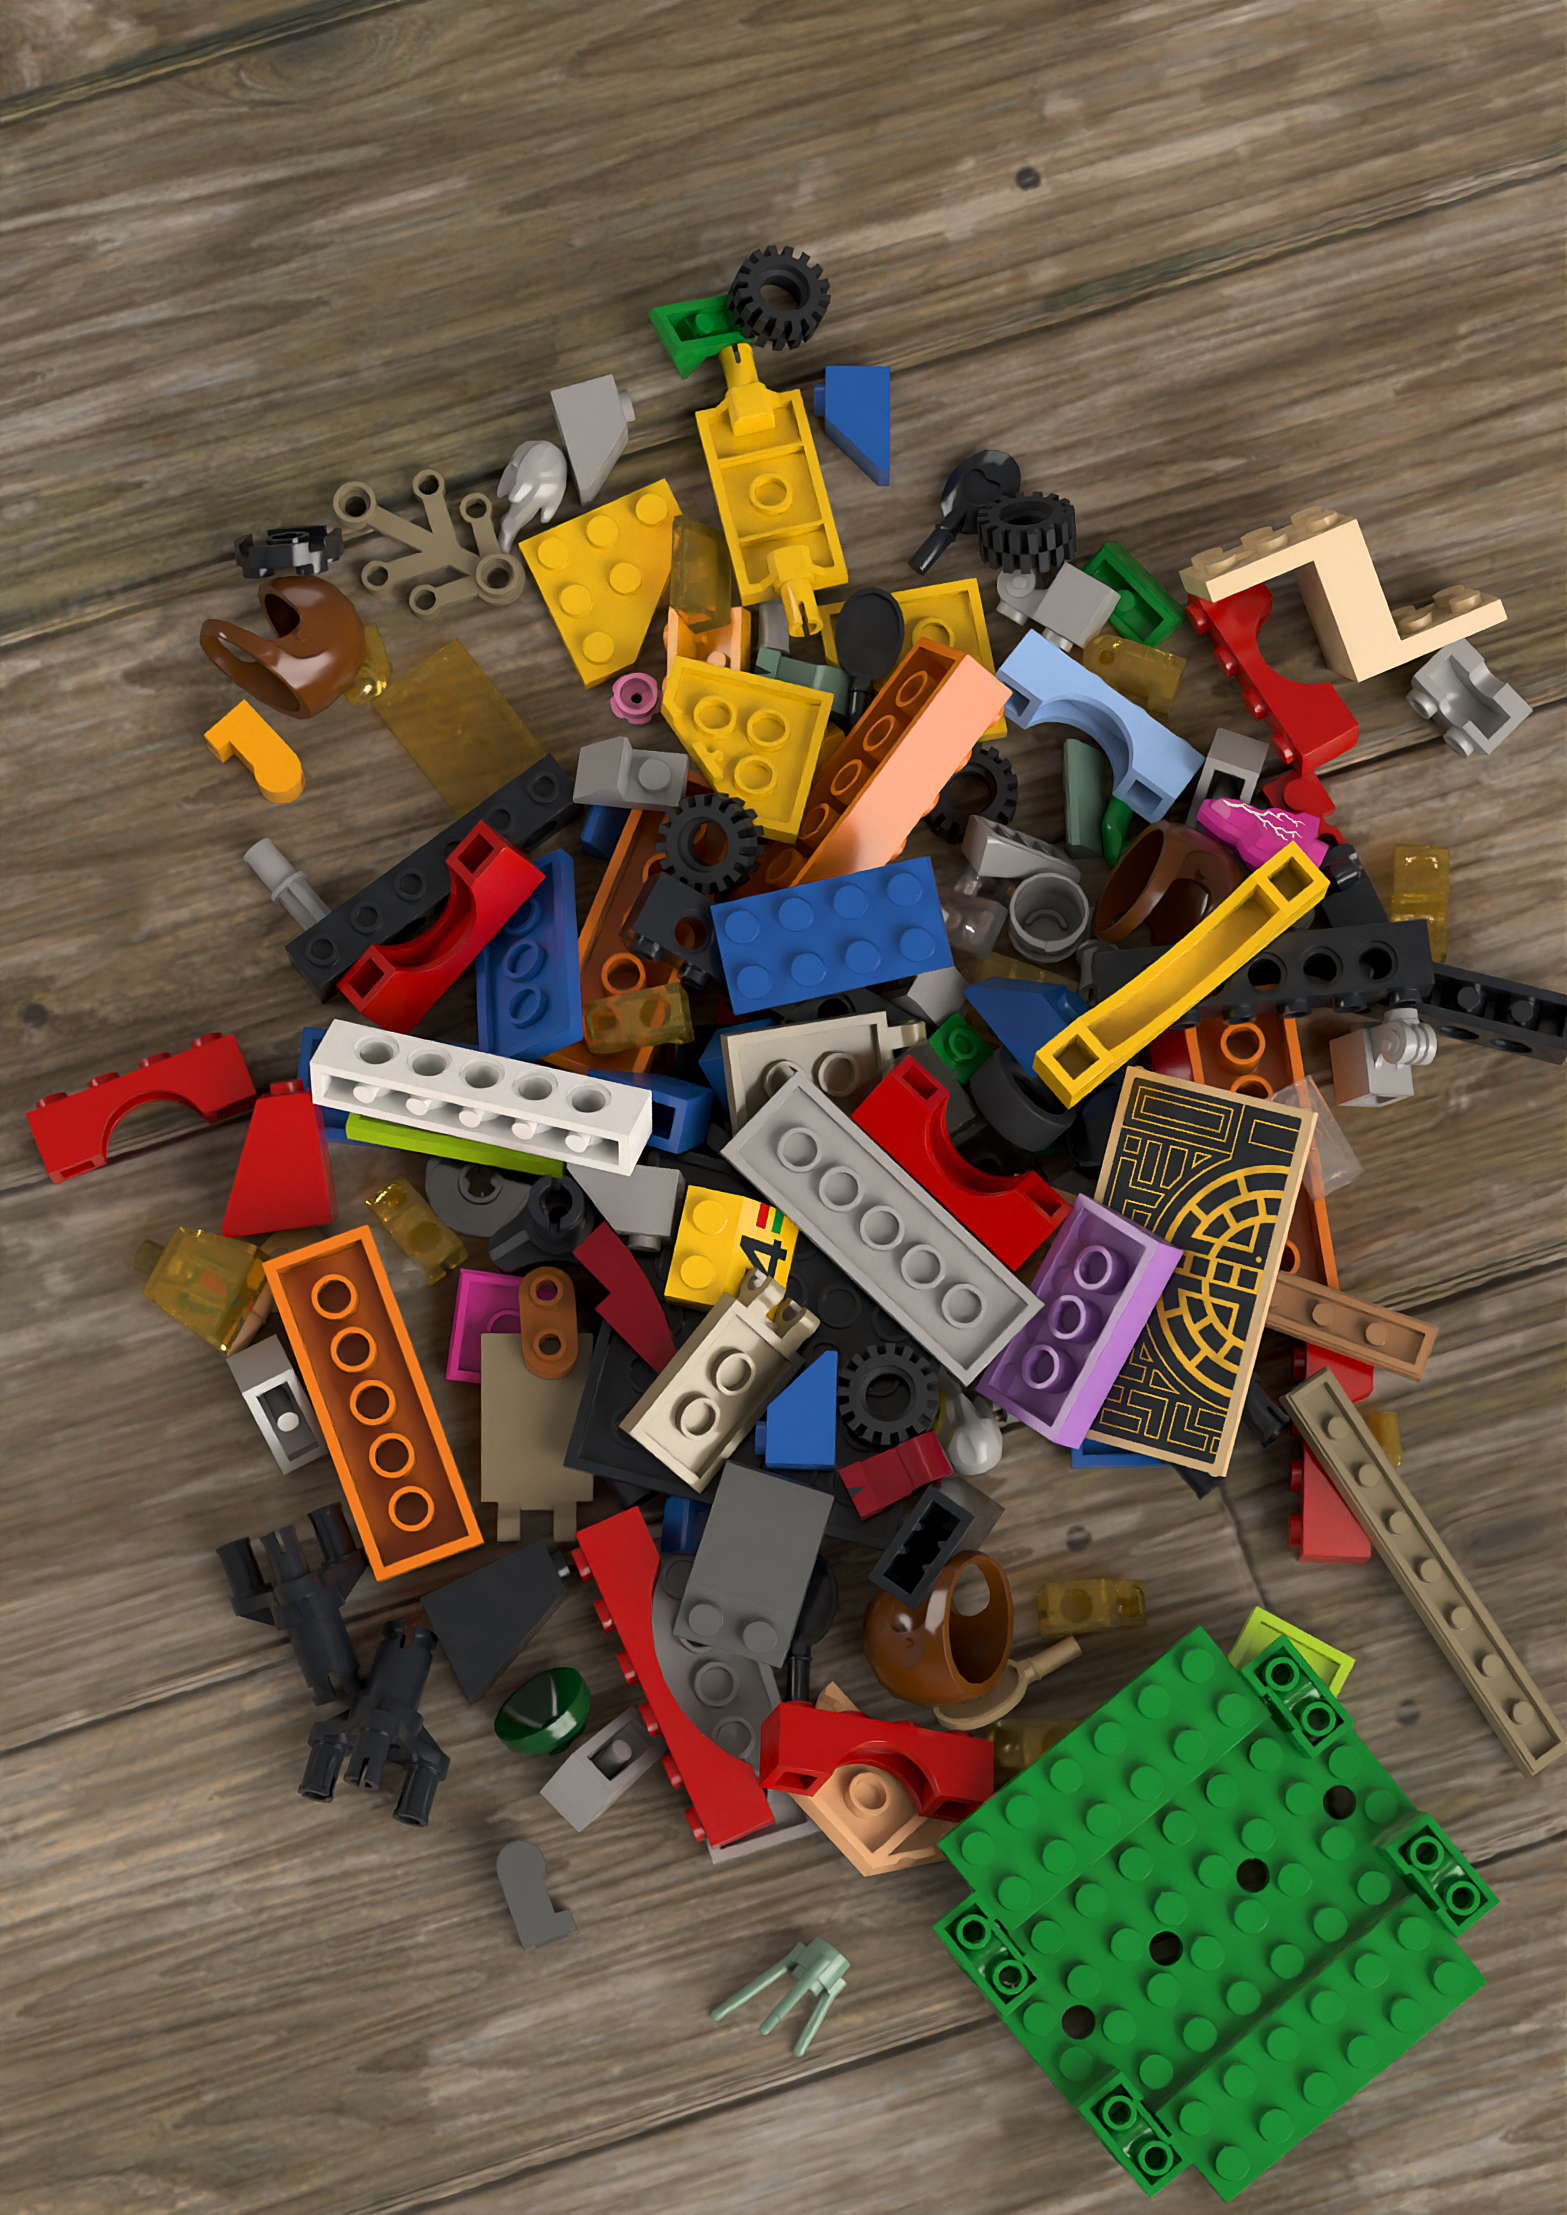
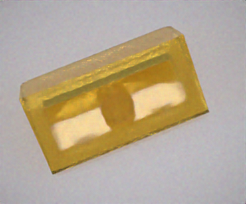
(700, 575)

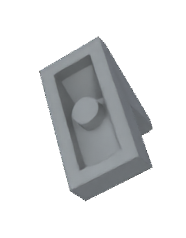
(630, 778)

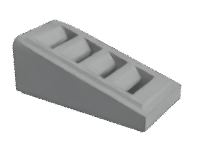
(1009, 853)

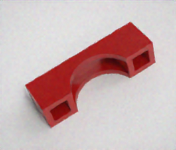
(1306, 719)
(405, 980)
(910, 1123)
(77, 1129)
(1324, 1523)
(941, 1771)

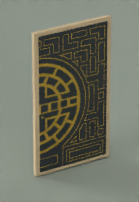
(1222, 1186)

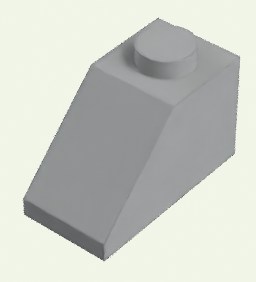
(592, 430)
(1228, 772)
(929, 995)
(637, 1206)
(279, 1404)
(603, 1769)

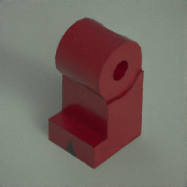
(895, 1474)

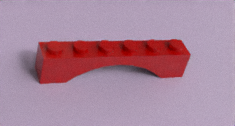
(721, 1787)

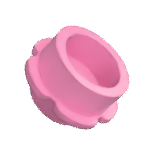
(631, 685)

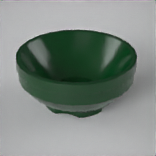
(544, 1713)

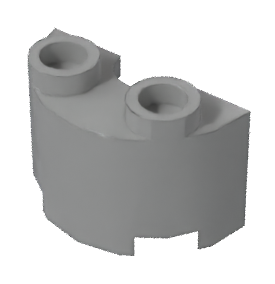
(1466, 700)

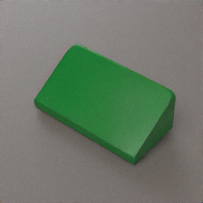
(1145, 609)

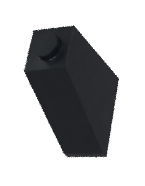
(943, 1522)
(496, 1613)

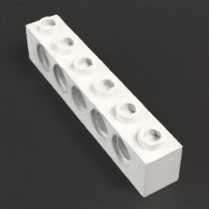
(481, 1097)

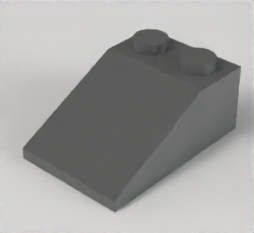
(754, 1563)

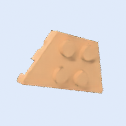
(871, 1812)

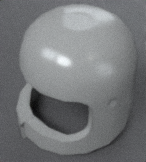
(1053, 898)

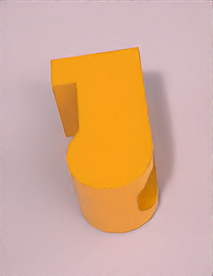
(260, 750)

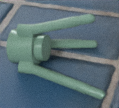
(817, 1970)

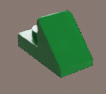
(696, 331)

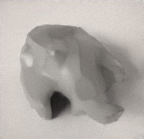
(532, 481)
(966, 1429)

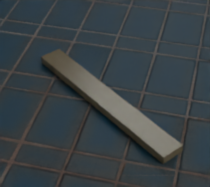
(1426, 1571)

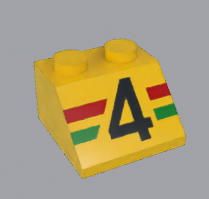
(720, 1242)

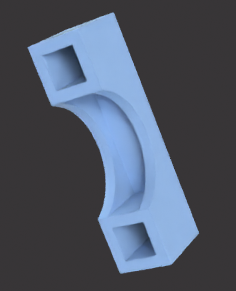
(1146, 758)

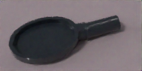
(967, 490)
(867, 644)
(1095, 1113)
(812, 1626)

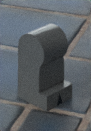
(522, 1877)

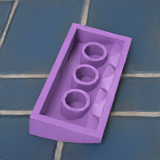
(1097, 1298)

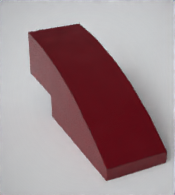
(633, 1302)

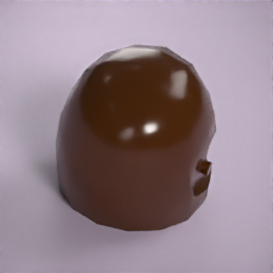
(315, 650)
(1168, 881)
(935, 1651)

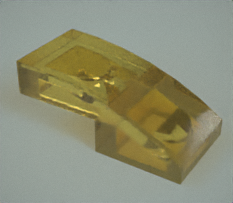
(1422, 891)

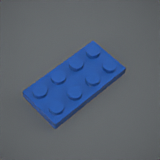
(832, 935)
(532, 972)

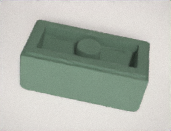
(1083, 799)

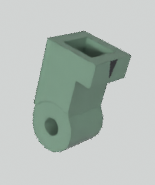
(818, 677)

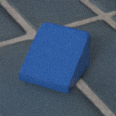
(603, 831)
(683, 1526)

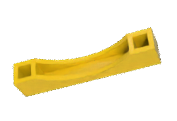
(1182, 977)

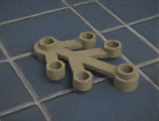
(436, 549)

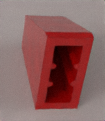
(283, 1167)

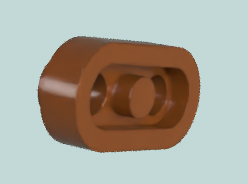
(548, 1320)

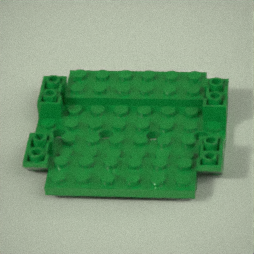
(1275, 1991)

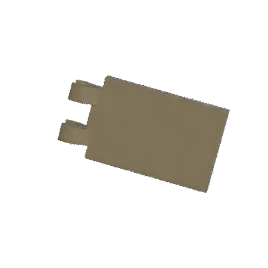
(828, 1051)
(721, 1380)
(528, 1434)

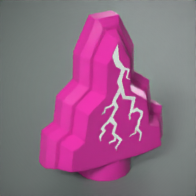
(1260, 833)

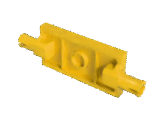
(770, 494)

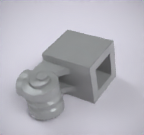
(1070, 609)
(1376, 1059)

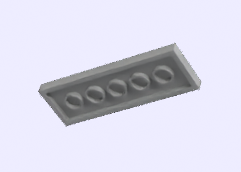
(881, 1228)
(723, 1699)

